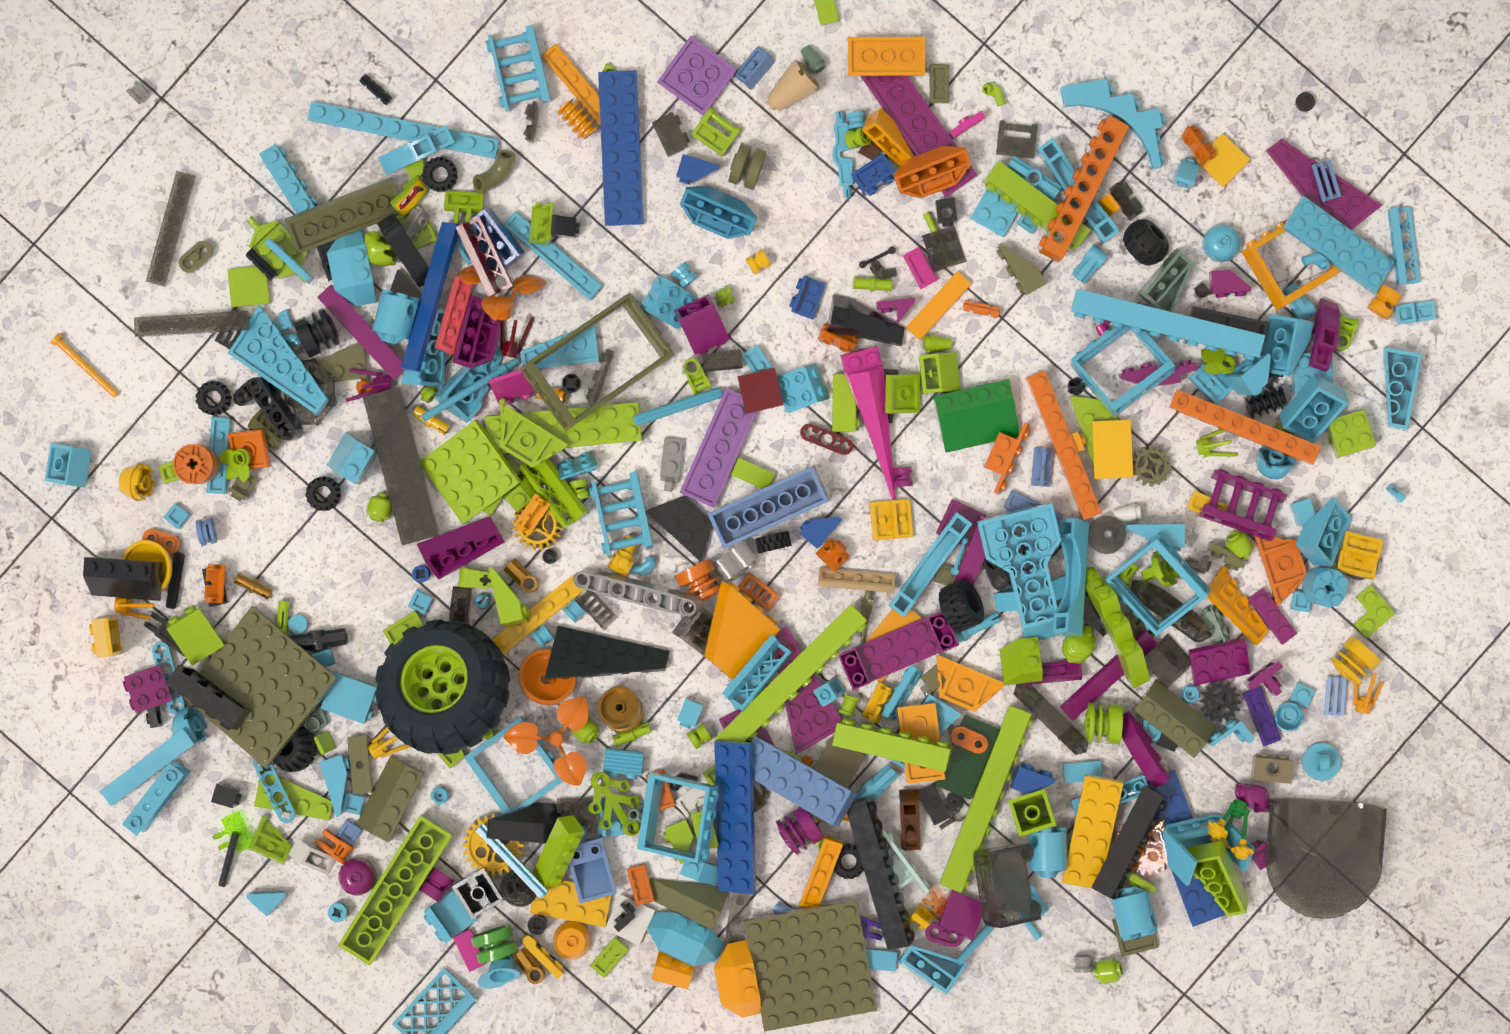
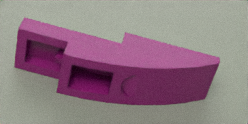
(1326, 334)
(1137, 376)

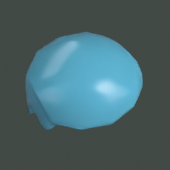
(1289, 716)

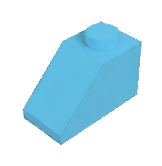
(1185, 173)
(701, 872)

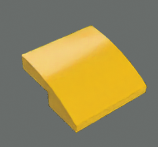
(891, 519)
(1359, 555)

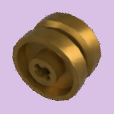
(631, 709)

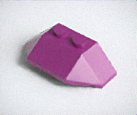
(477, 336)

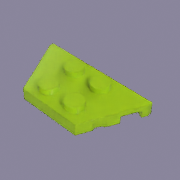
(1087, 411)
(527, 439)

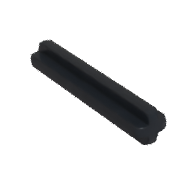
(174, 584)

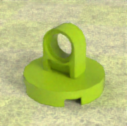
(1161, 570)

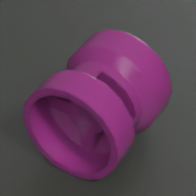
(903, 476)

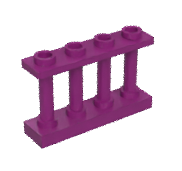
(1229, 517)

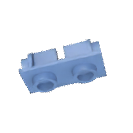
(1042, 467)

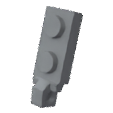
(671, 462)

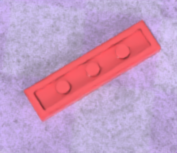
(453, 316)

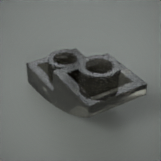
(532, 116)

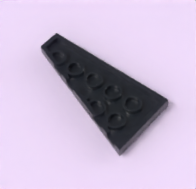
(594, 655)

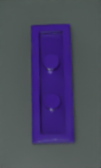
(1261, 716)

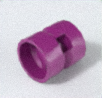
(436, 885)

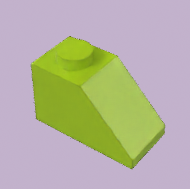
(520, 494)

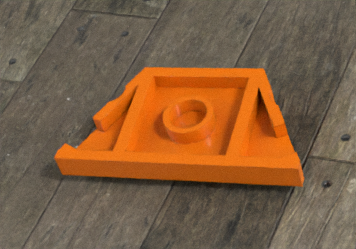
(1282, 565)

